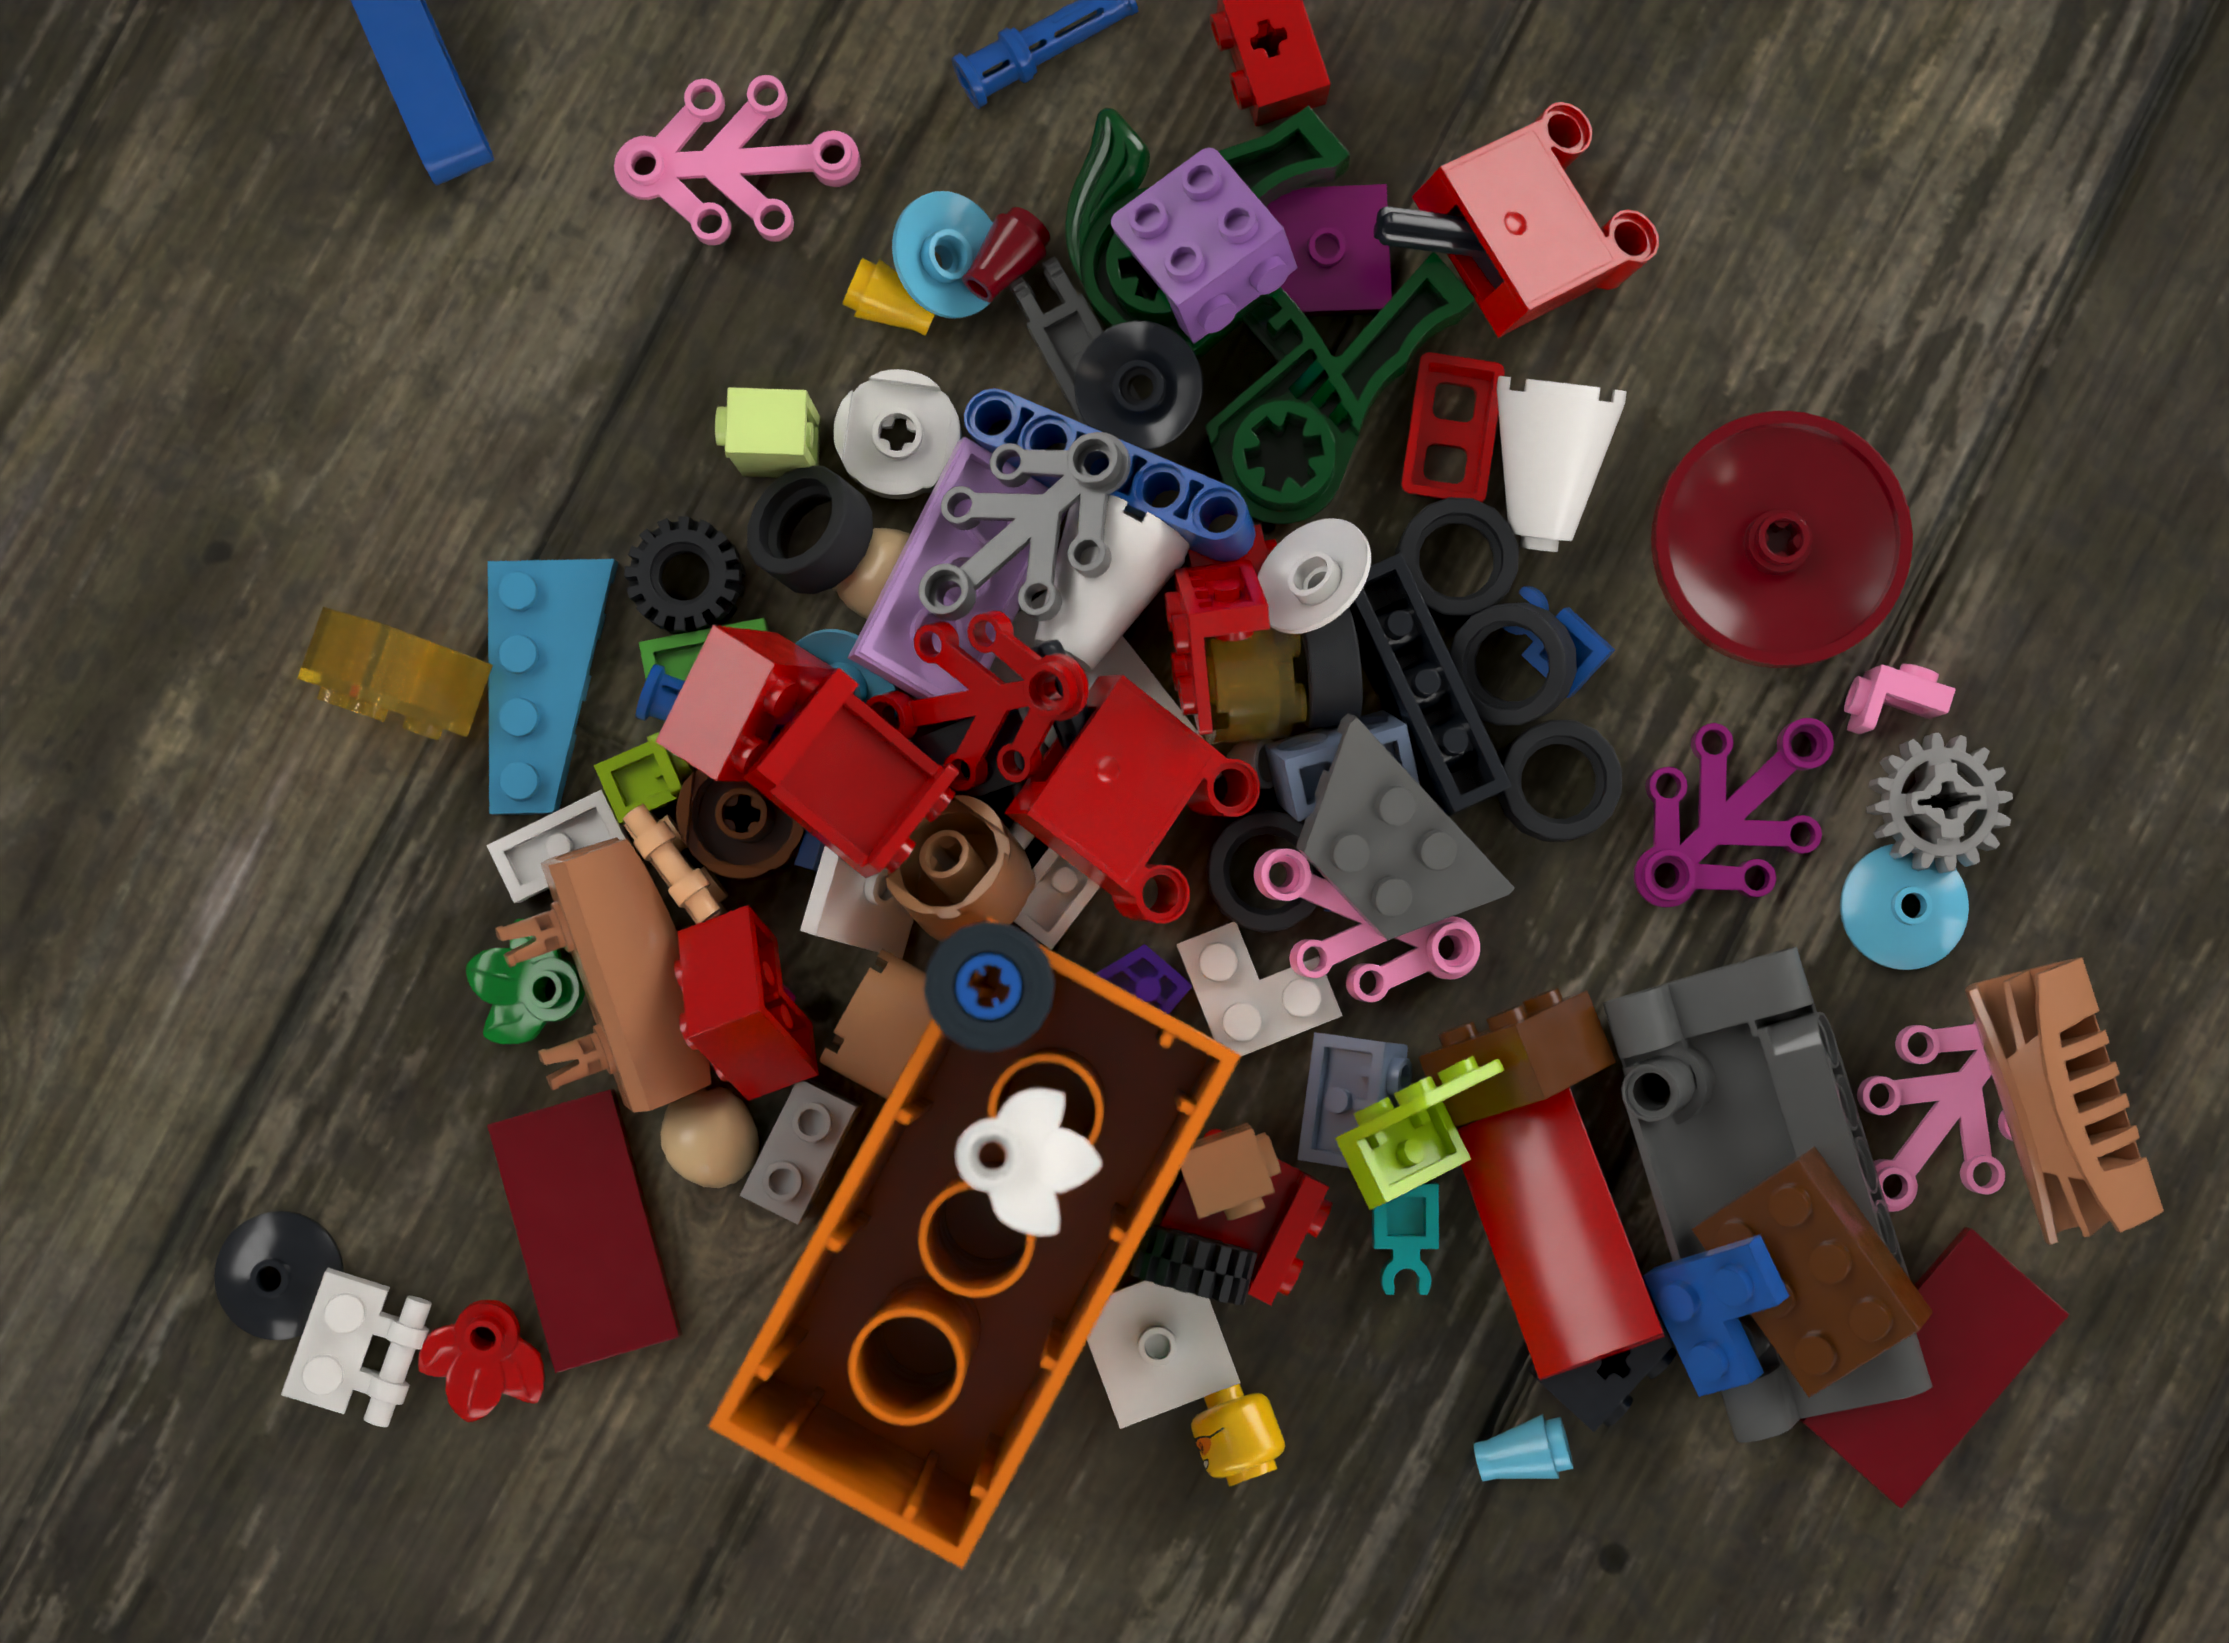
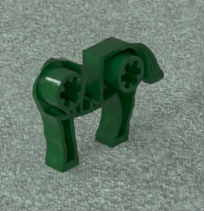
(1300, 422)

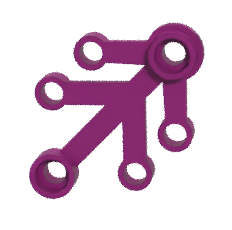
(1723, 820)

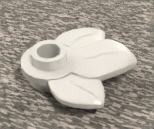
(1037, 1163)

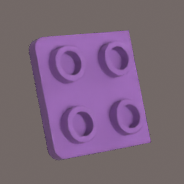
(1205, 242)

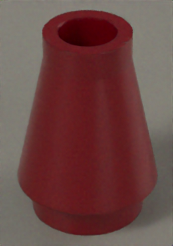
(1008, 251)

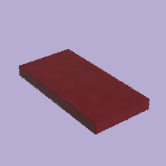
(584, 1230)
(1974, 1345)

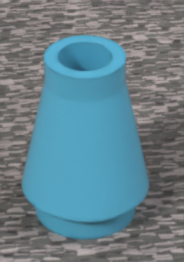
(1526, 1452)

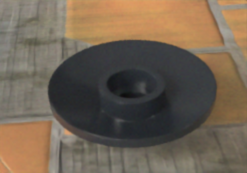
(1119, 358)
(301, 1254)

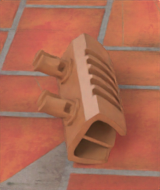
(625, 957)
(2063, 1099)

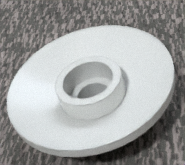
(1314, 574)

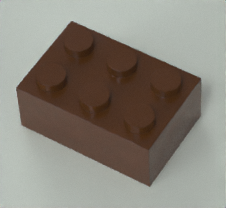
(1840, 1277)

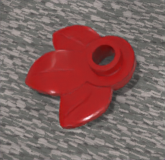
(483, 1369)

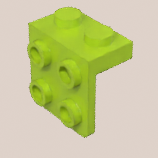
(1413, 1142)

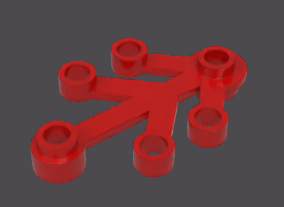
(989, 697)

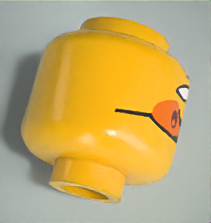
(1237, 1435)

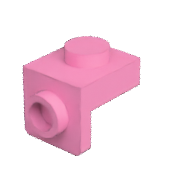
(1907, 689)

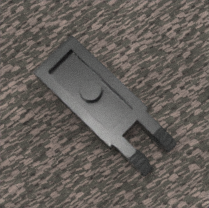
(1061, 332)

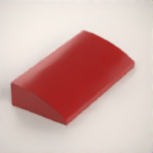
(1557, 1235)

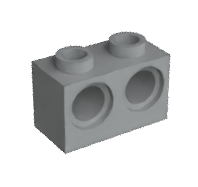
(801, 1150)

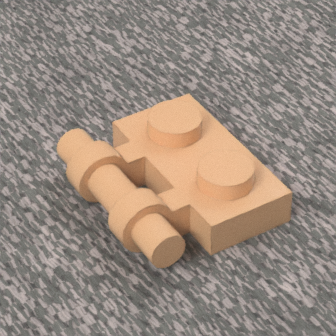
(662, 845)

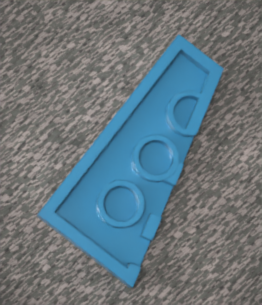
(541, 653)

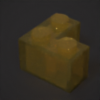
(386, 669)

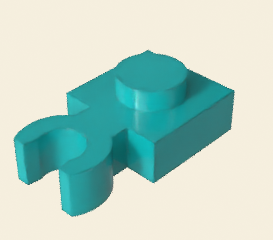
(1405, 1228)

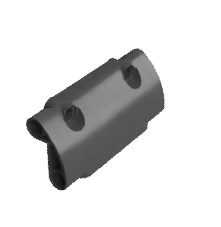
(1760, 1100)

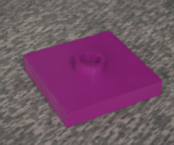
(1335, 249)

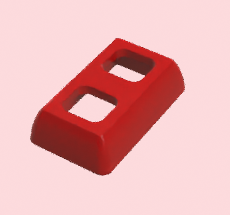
(1472, 437)

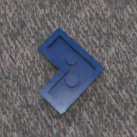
(1702, 1306)

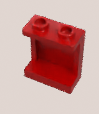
(852, 778)

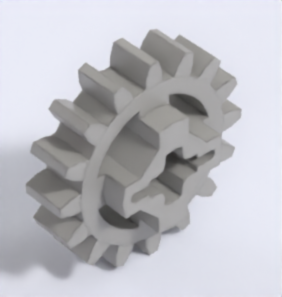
(1940, 778)

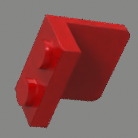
(1273, 1232)

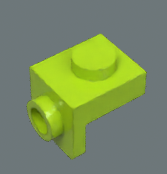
(643, 776)

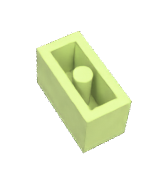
(768, 430)

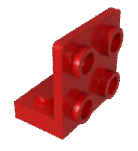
(1210, 602)

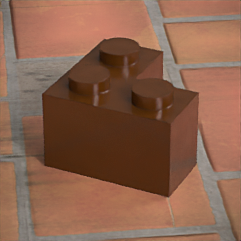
(1539, 1049)

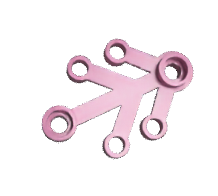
(725, 161)
(1334, 949)
(1956, 1097)

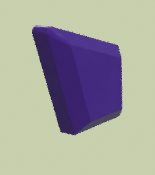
(1147, 978)

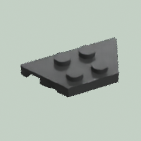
(1391, 842)

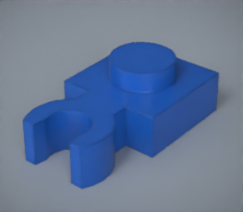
(1589, 645)

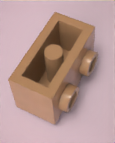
(1230, 1172)

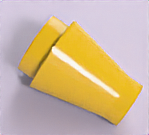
(881, 298)

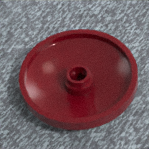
(1782, 539)

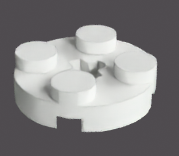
(876, 406)

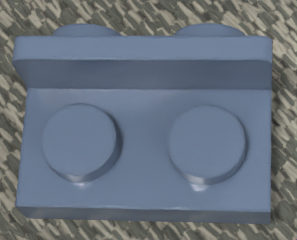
(1342, 1080)

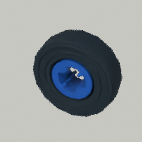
(955, 1004)

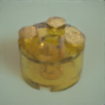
(1254, 687)

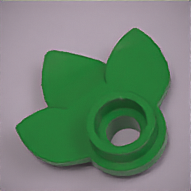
(519, 992)

